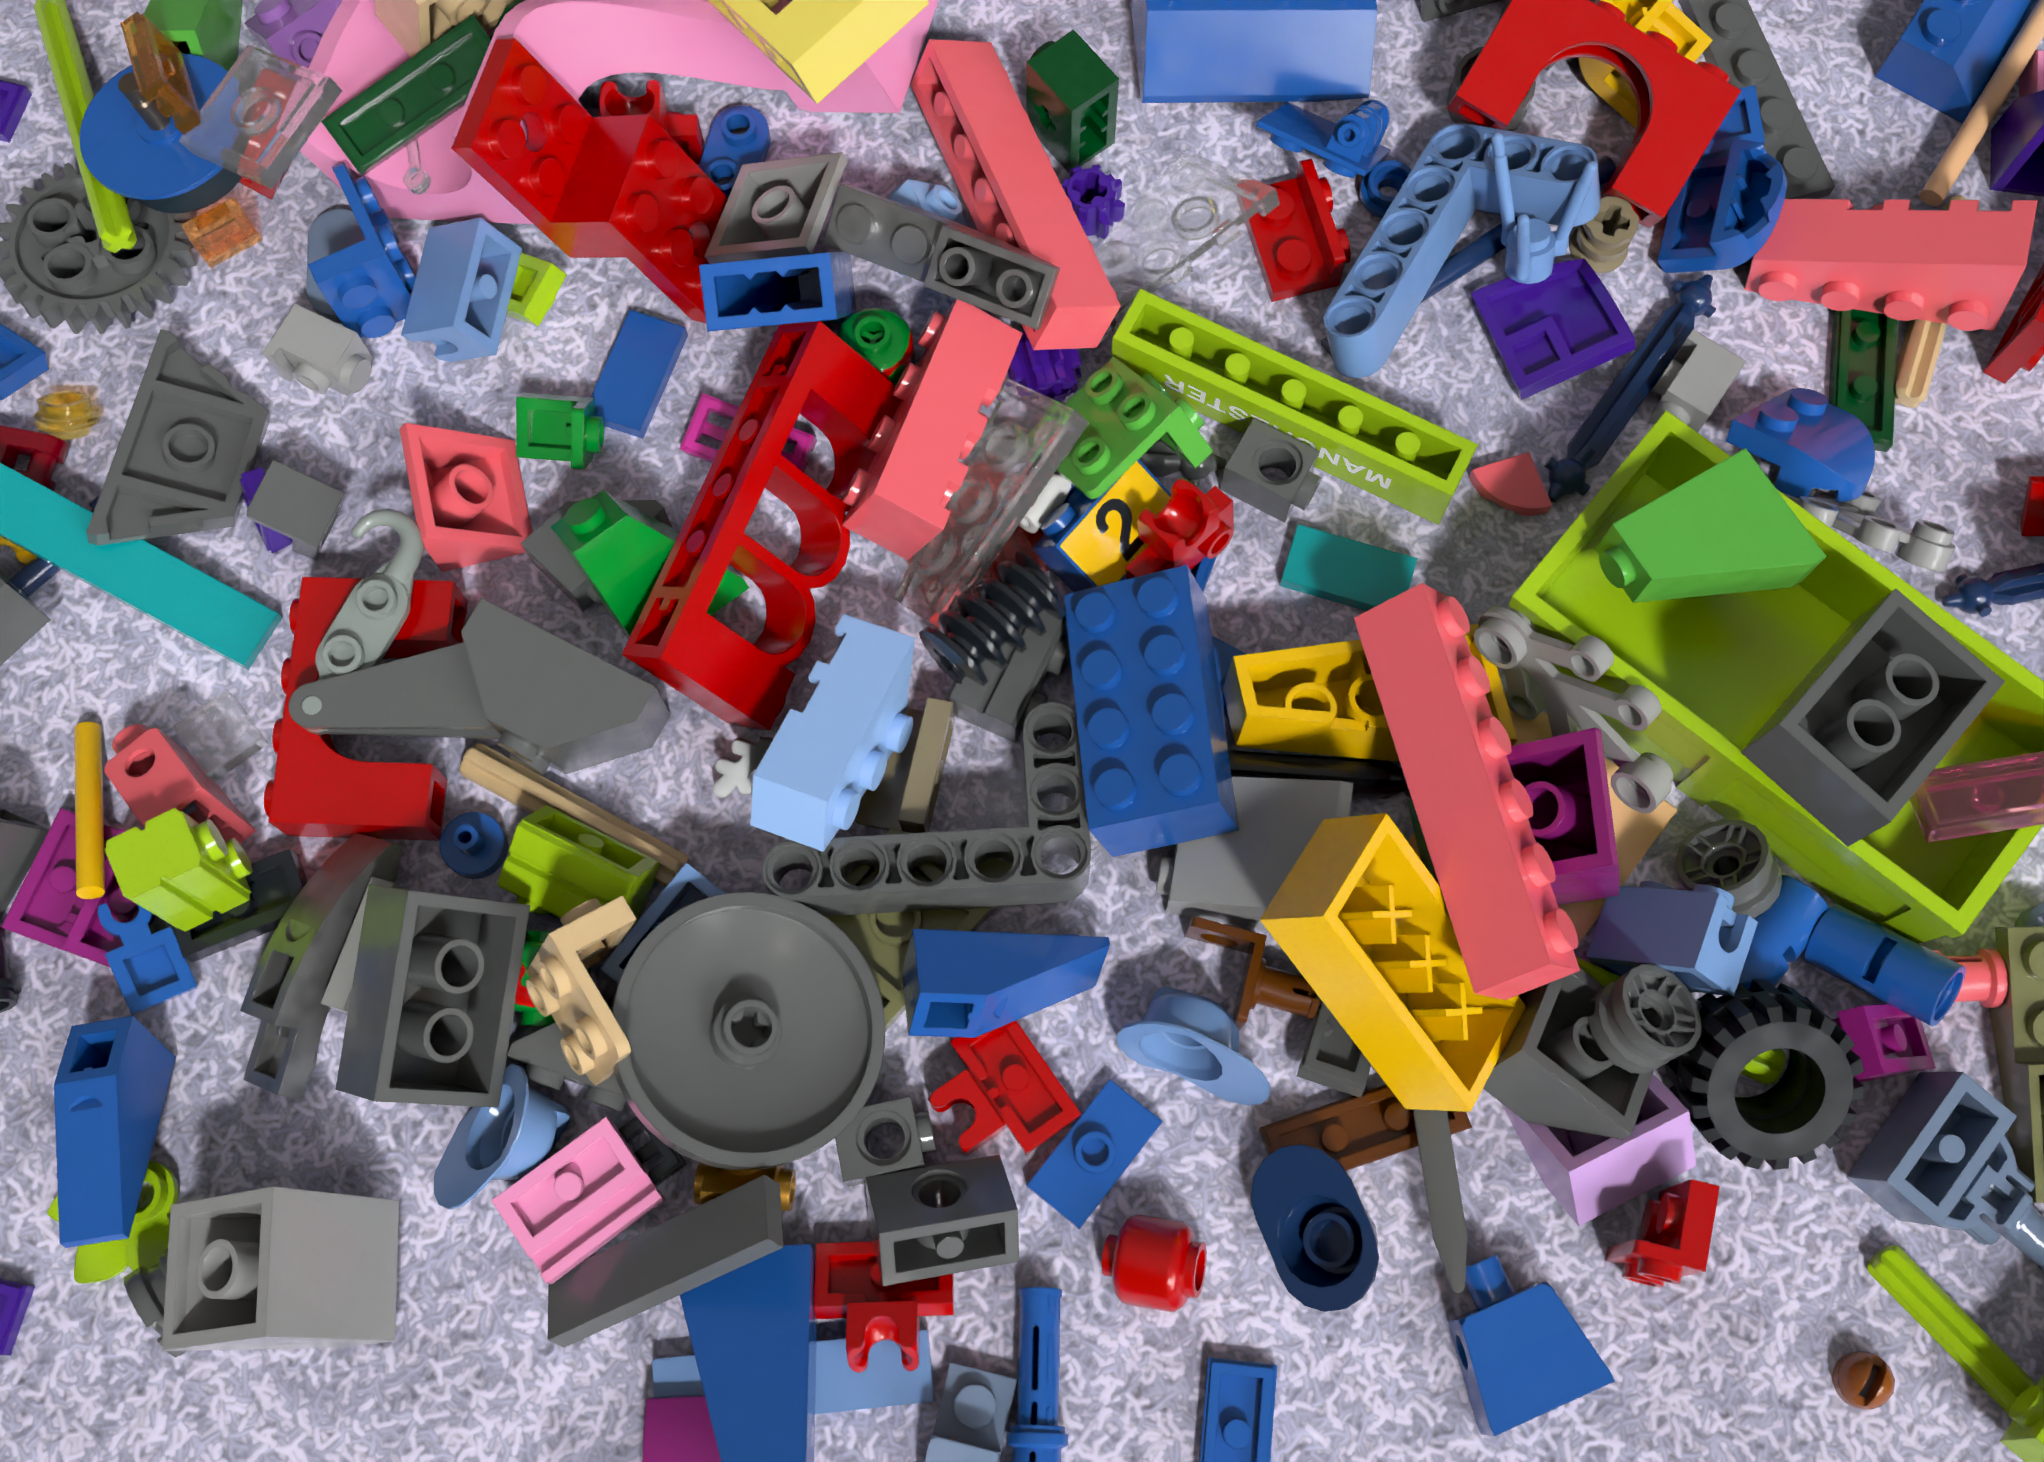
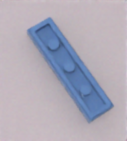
(837, 1385)

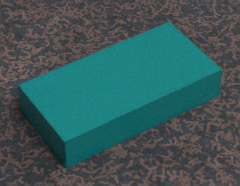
(1345, 569)

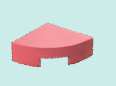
(1513, 485)

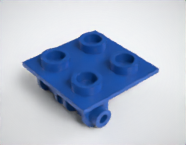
(1347, 147)

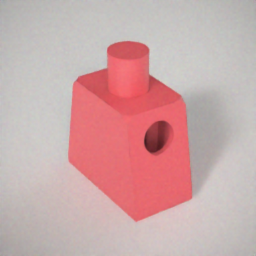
(160, 775)

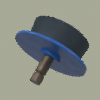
(139, 150)

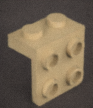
(567, 992)

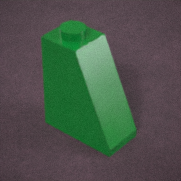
(624, 554)

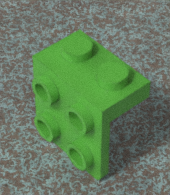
(1124, 421)

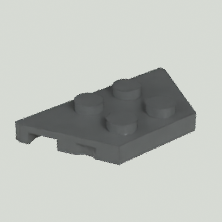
(179, 452)

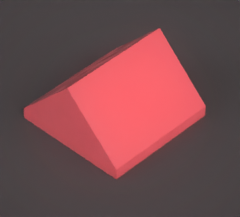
(465, 495)

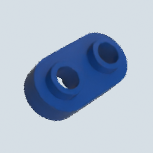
(728, 152)

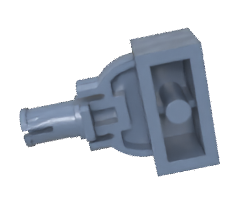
(1951, 1166)

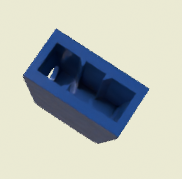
(1520, 1350)

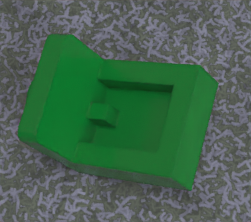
(558, 428)

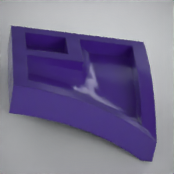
(1553, 326)

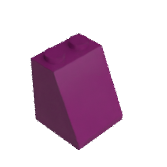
(1571, 812)

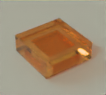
(222, 232)

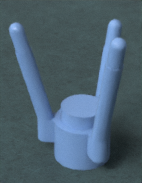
(1530, 241)

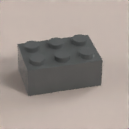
(1873, 718)
(432, 998)

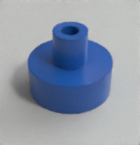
(473, 845)

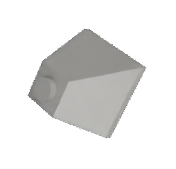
(776, 208)

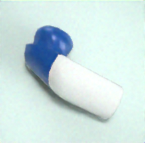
(1052, 496)

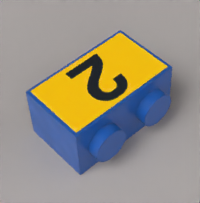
(1099, 537)

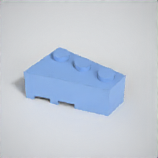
(842, 739)

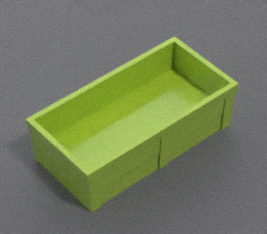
(1733, 662)

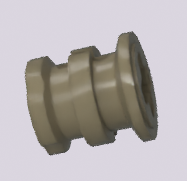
(1601, 250)

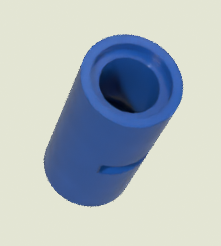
(1783, 932)
(1885, 964)

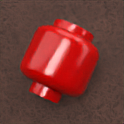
(1155, 1263)

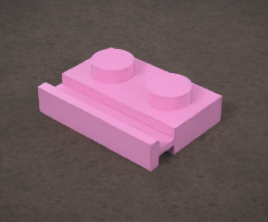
(578, 1200)

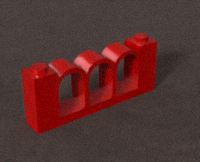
(675, 639)

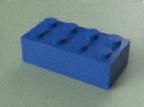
(1149, 713)

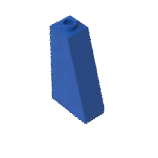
(777, 290)
(759, 1356)

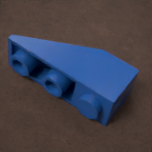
(988, 979)
(106, 1125)

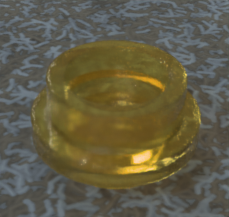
(66, 414)

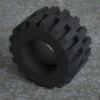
(1799, 1108)

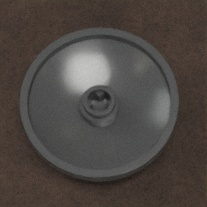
(748, 1031)

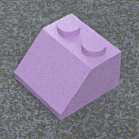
(1600, 1172)

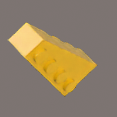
(1323, 701)

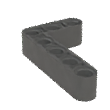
(960, 851)

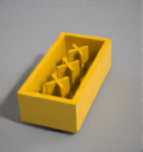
(1386, 963)

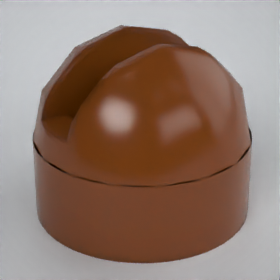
(1854, 1375)

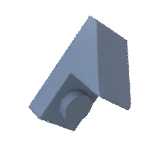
(971, 1416)

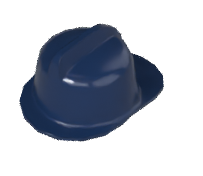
(1315, 1227)

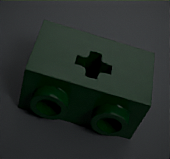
(1071, 100)

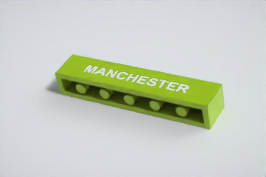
(1242, 380)

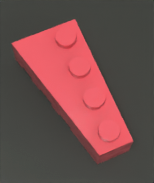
(1897, 260)
(936, 423)

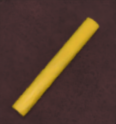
(89, 811)

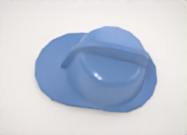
(1196, 1042)
(499, 1141)

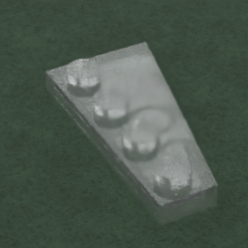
(1176, 223)
(1004, 478)

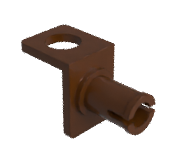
(1258, 982)

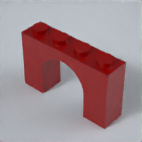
(1675, 97)
(335, 796)

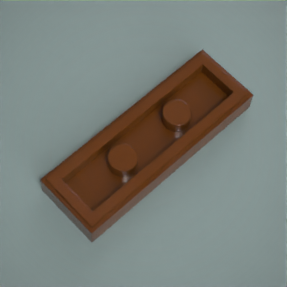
(1355, 1128)

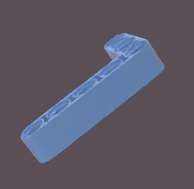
(1426, 221)

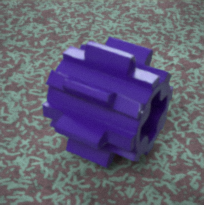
(1104, 193)
(1046, 371)

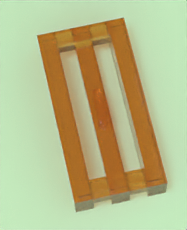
(161, 74)

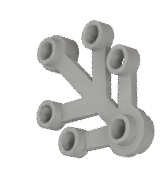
(1924, 545)
(1511, 643)

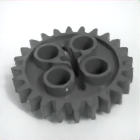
(61, 270)

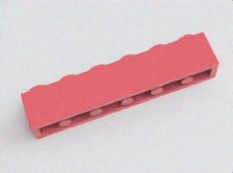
(1012, 184)
(1467, 795)

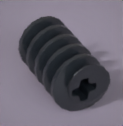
(992, 620)

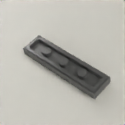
(666, 1261)

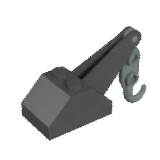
(501, 683)

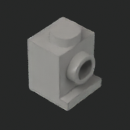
(319, 353)
(1696, 380)

